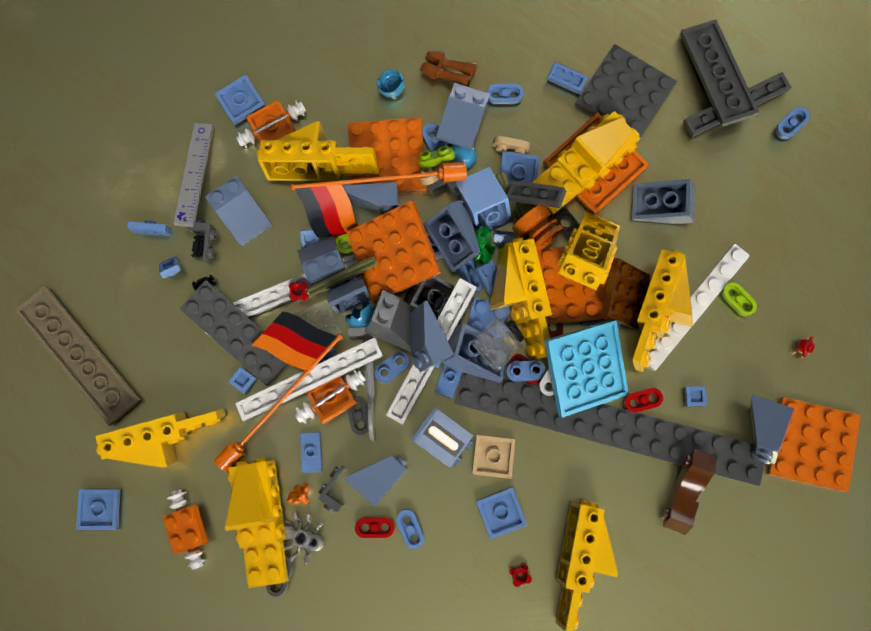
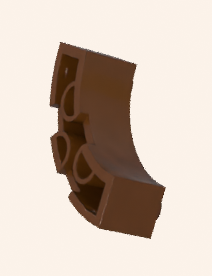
(693, 477)

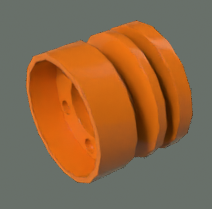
(537, 228)

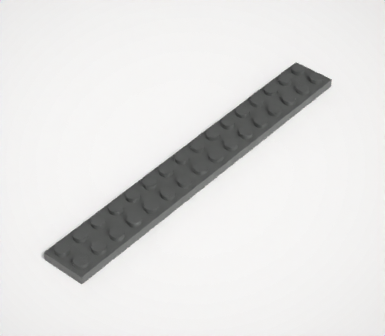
(611, 427)

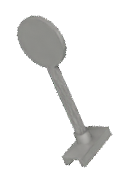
(358, 333)

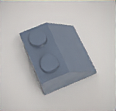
(321, 260)

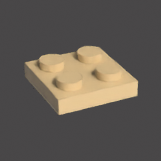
(493, 456)

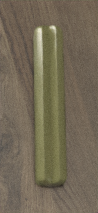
(514, 207)

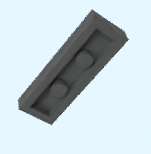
(536, 194)

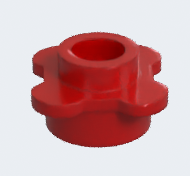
(298, 286)
(806, 346)
(526, 578)

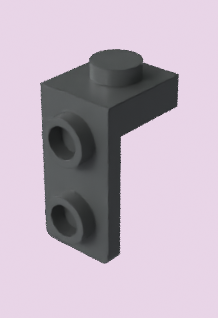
(438, 186)
(210, 232)
(330, 502)

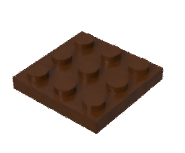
(625, 293)

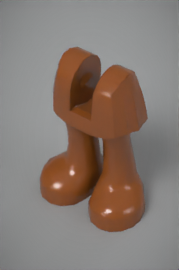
(438, 58)

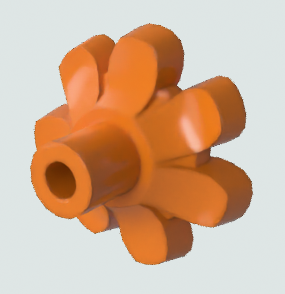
(299, 494)

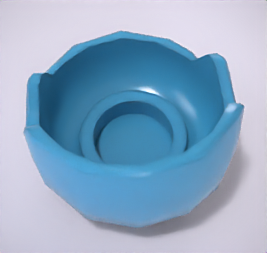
(391, 83)
(464, 154)
(359, 317)

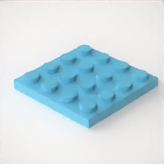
(586, 367)

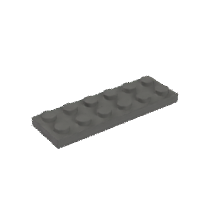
(719, 73)
(231, 330)

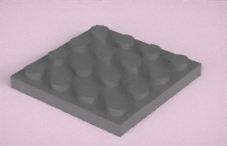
(628, 88)

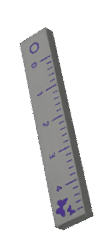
(193, 175)

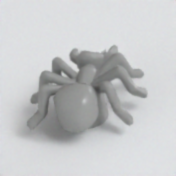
(303, 538)

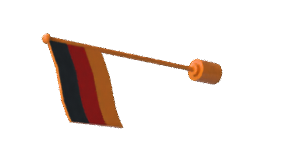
(330, 207)
(295, 344)

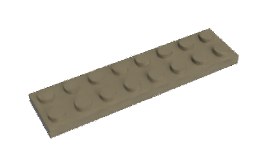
(77, 355)

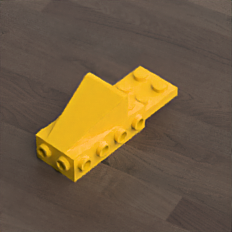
(307, 149)
(591, 157)
(590, 251)
(513, 289)
(665, 301)
(153, 440)
(259, 521)
(583, 551)

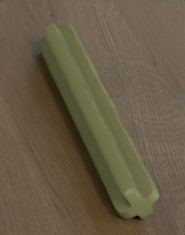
(342, 275)

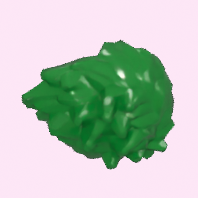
(484, 240)

